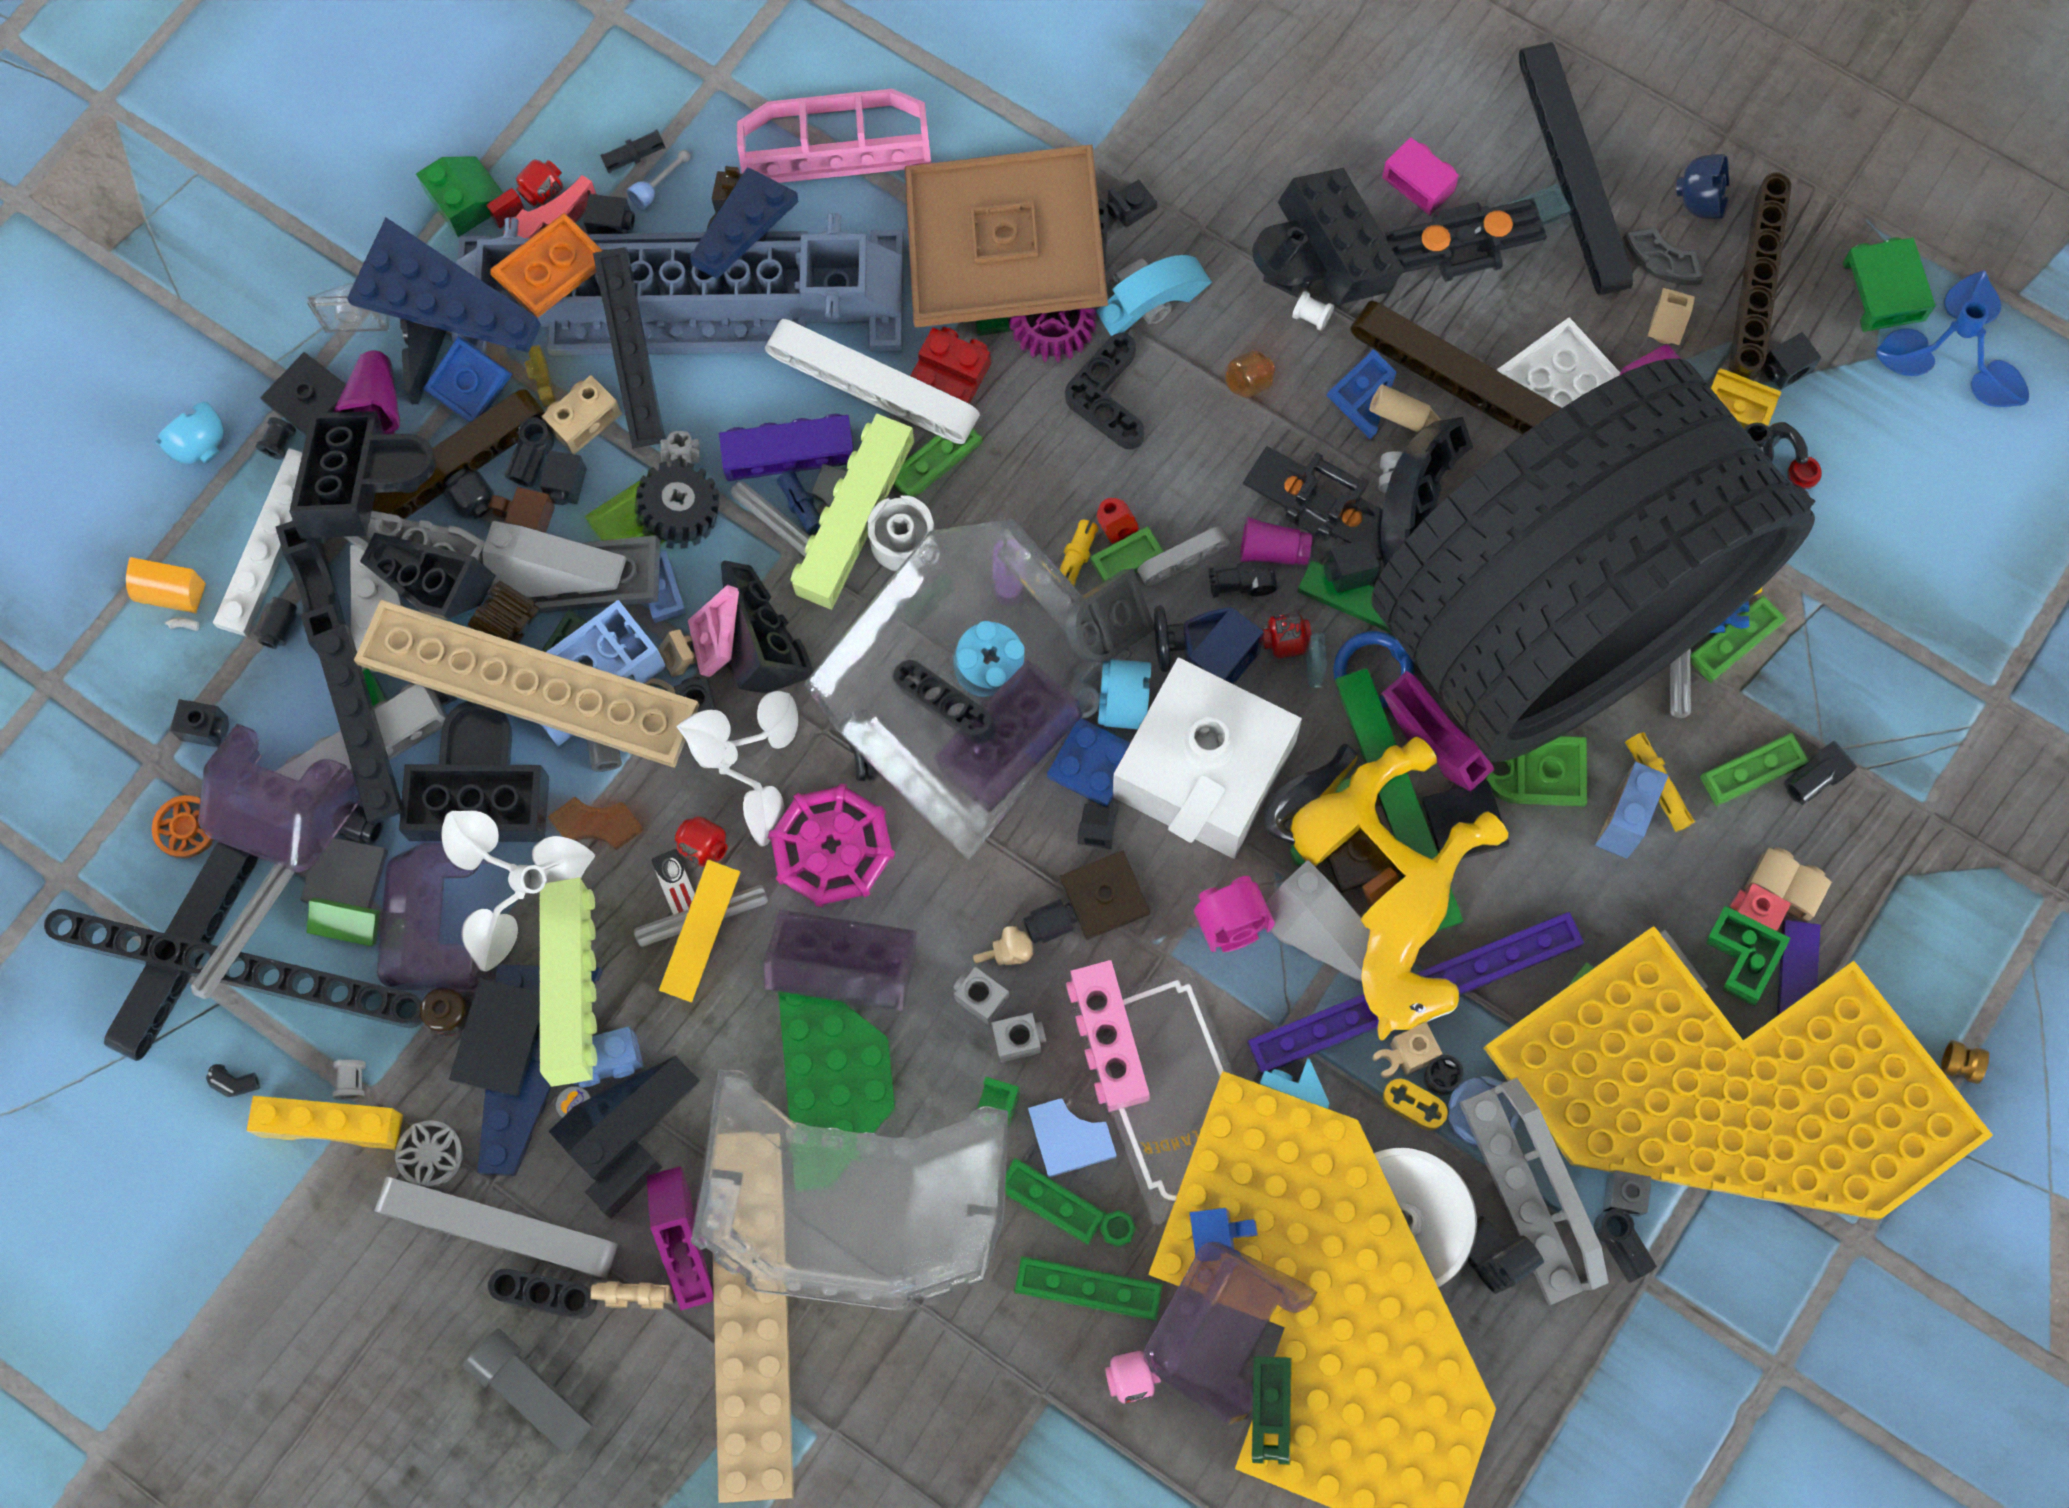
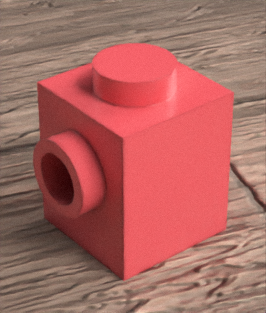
(1761, 906)

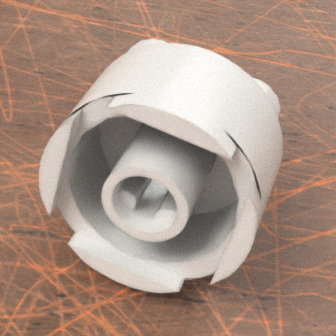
(894, 518)

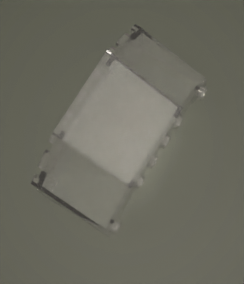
(847, 1209)

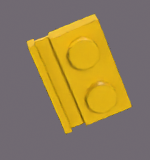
(1745, 398)

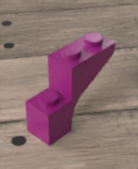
(1423, 718)

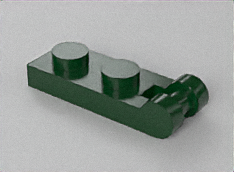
(1271, 1408)

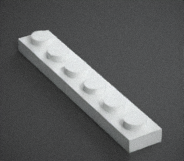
(260, 555)

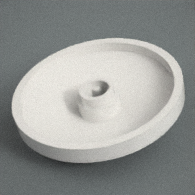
(1435, 1208)

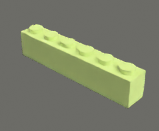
(845, 522)
(566, 982)

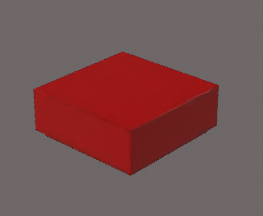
(505, 206)

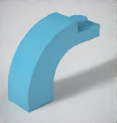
(1155, 284)

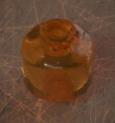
(1250, 374)

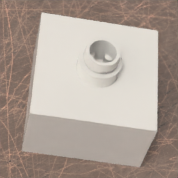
(1211, 731)

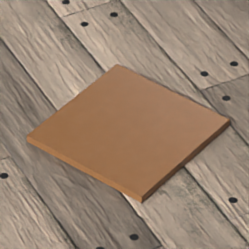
(1004, 236)

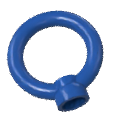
(1368, 638)

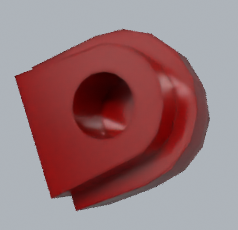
(1116, 519)

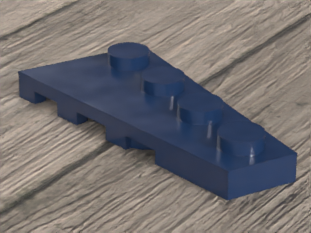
(742, 220)

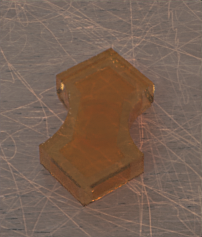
(611, 824)

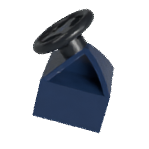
(1214, 641)

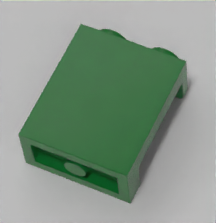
(1890, 283)

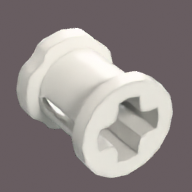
(1313, 311)

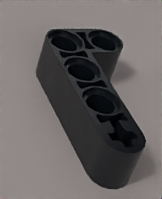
(1501, 1263)

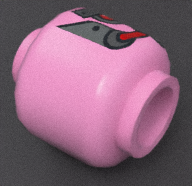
(1130, 1377)

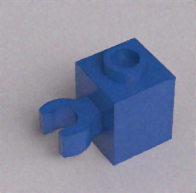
(1216, 1227)

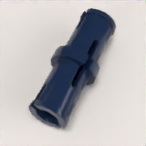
(800, 501)

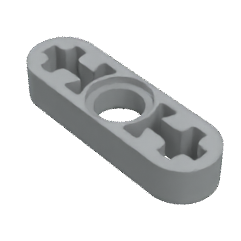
(1183, 556)

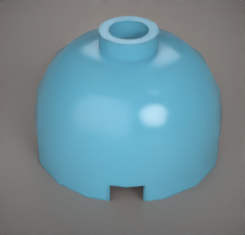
(193, 436)

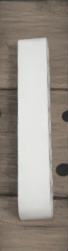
(872, 381)

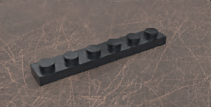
(629, 347)
(358, 724)

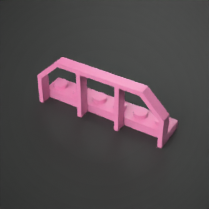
(838, 158)

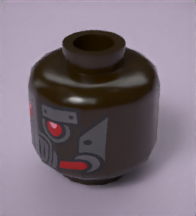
(444, 1011)

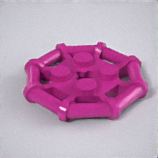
(848, 855)

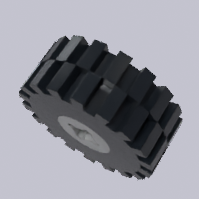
(674, 520)

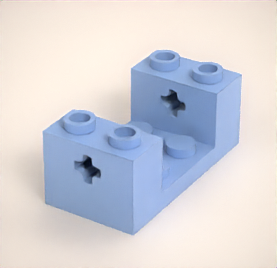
(614, 646)

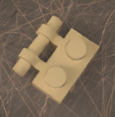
(646, 1294)

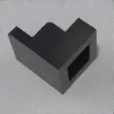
(1098, 825)

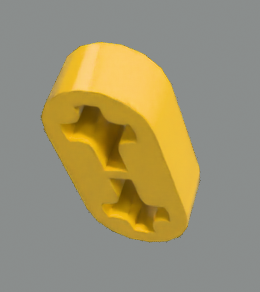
(1411, 1112)

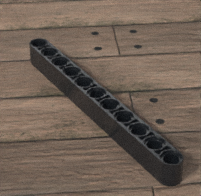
(252, 977)

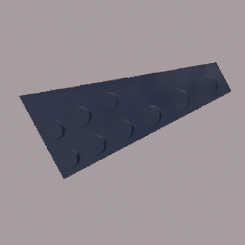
(425, 287)
(507, 1118)

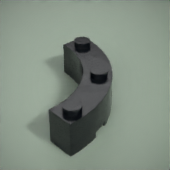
(1416, 480)

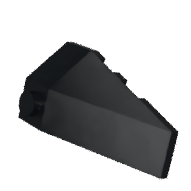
(762, 648)
(612, 1121)

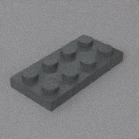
(637, 583)

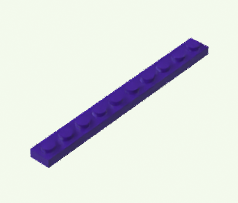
(1466, 971)

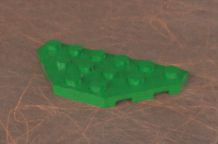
(834, 1065)

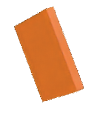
(548, 265)

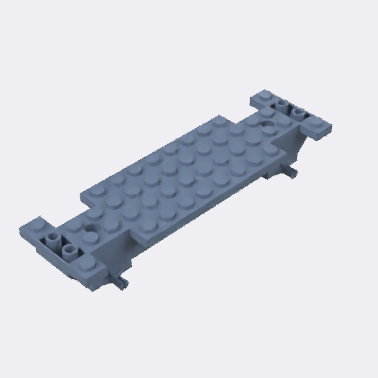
(737, 313)

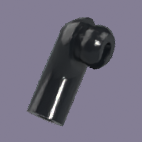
(228, 1085)

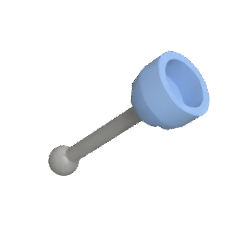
(643, 193)

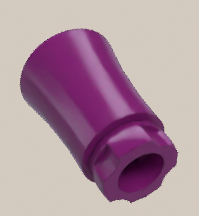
(1274, 543)

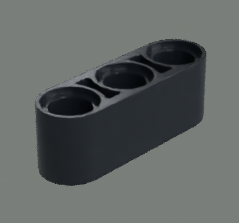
(528, 1283)

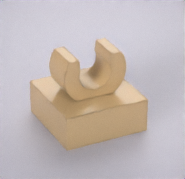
(676, 652)

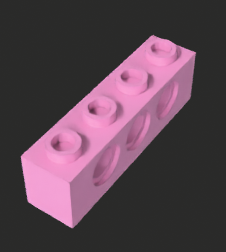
(1102, 981)

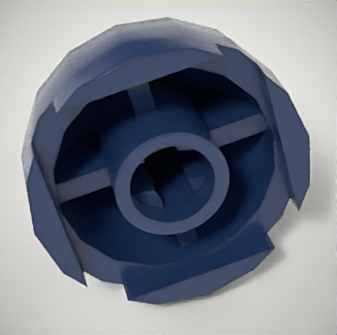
(1705, 186)

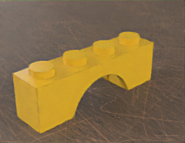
(326, 1121)

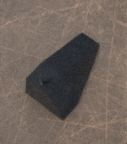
(419, 357)
(428, 576)

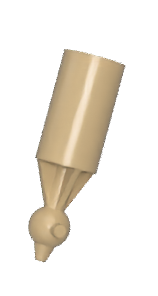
(1402, 409)

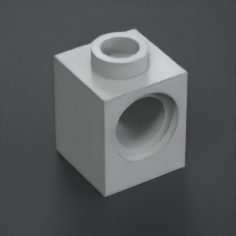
(988, 1008)
(1006, 1048)

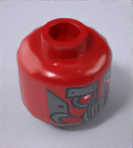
(539, 182)
(1287, 635)
(701, 840)

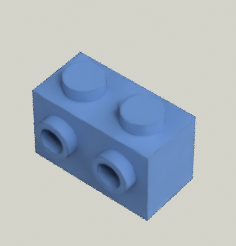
(616, 1055)

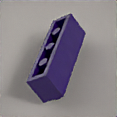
(786, 447)

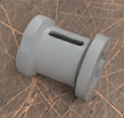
(349, 1079)

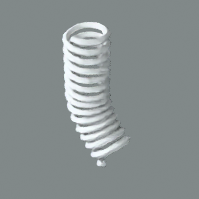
(175, 623)

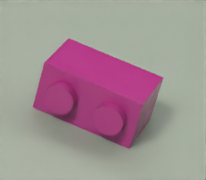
(1420, 176)

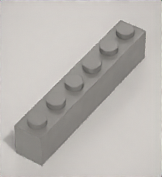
(402, 723)

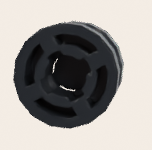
(1445, 1069)

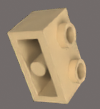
(581, 414)

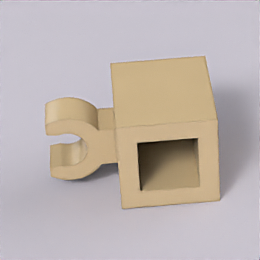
(1671, 316)
(1411, 1051)

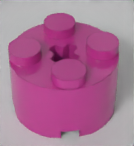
(1233, 915)

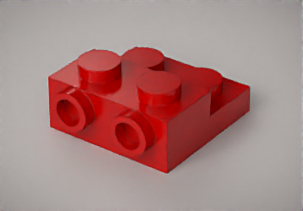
(952, 363)

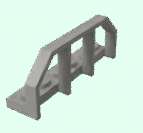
(1522, 1195)

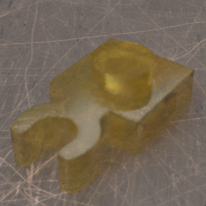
(538, 369)

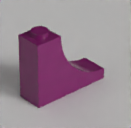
(672, 1228)

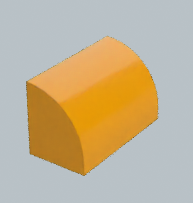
(164, 585)

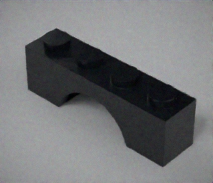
(314, 581)

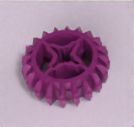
(1054, 335)

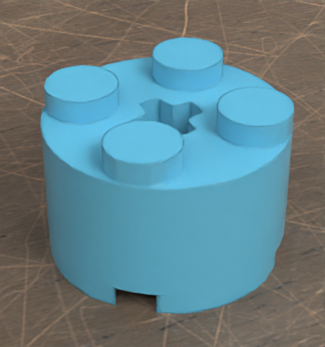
(979, 642)
(1124, 693)

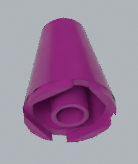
(372, 389)

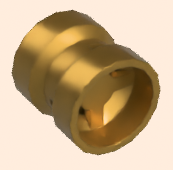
(1965, 1061)

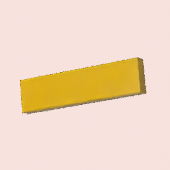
(699, 931)

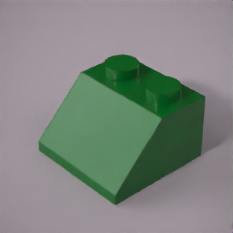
(459, 191)

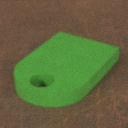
(1546, 775)

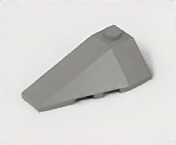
(421, 532)

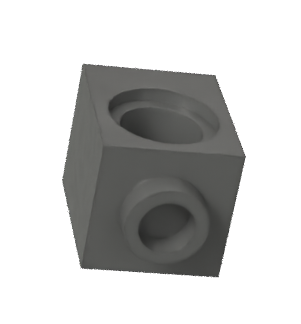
(1627, 1193)

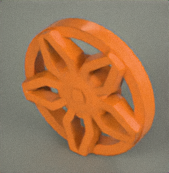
(182, 827)

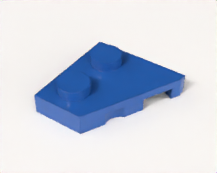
(1357, 388)

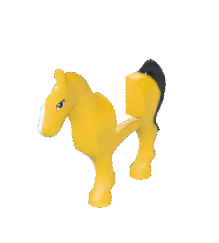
(1411, 908)

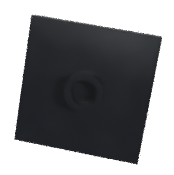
(304, 390)
(1463, 806)

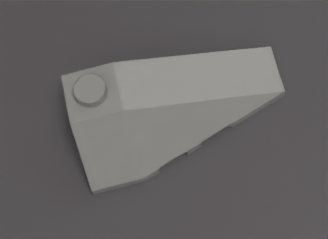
(548, 564)
(1319, 921)

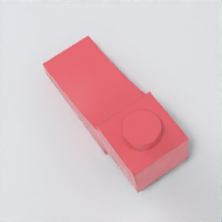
(571, 202)

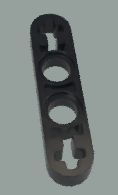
(947, 698)

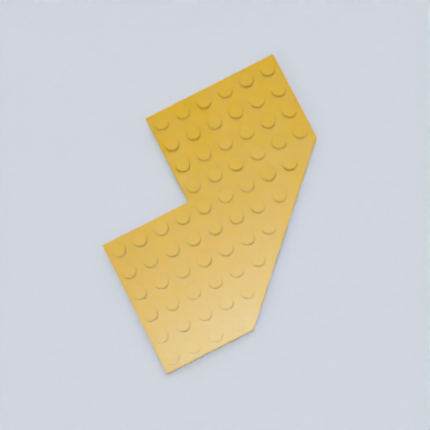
(1808, 1111)
(1379, 1370)

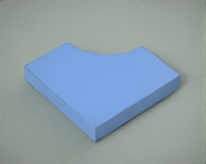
(1067, 1140)

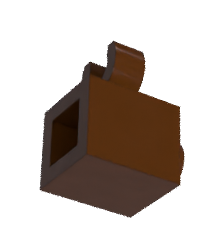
(526, 509)

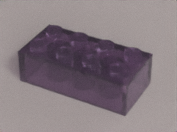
(1030, 720)
(840, 959)

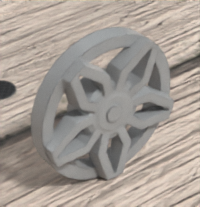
(429, 1153)

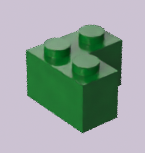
(1755, 949)

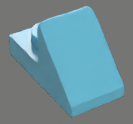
(1307, 1088)

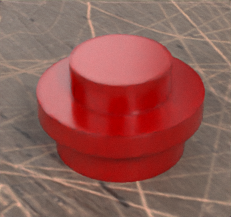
(1806, 474)

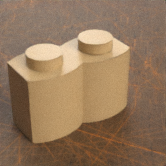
(1791, 881)

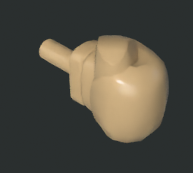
(1012, 949)

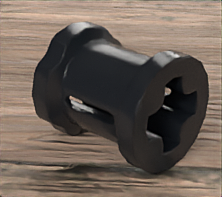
(276, 438)

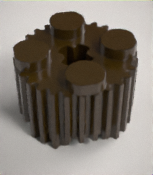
(504, 614)

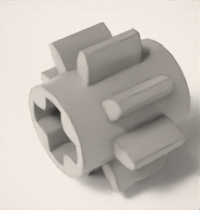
(680, 448)

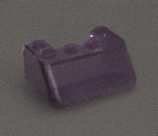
(270, 812)
(412, 920)

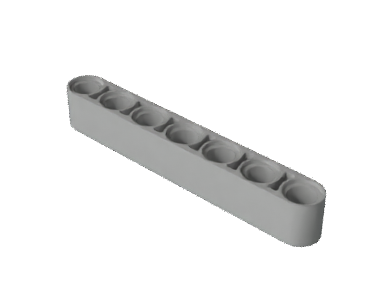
(496, 1227)

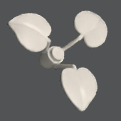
(707, 739)
(467, 840)

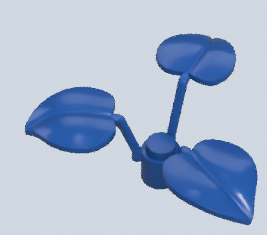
(1973, 304)

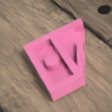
(713, 631)

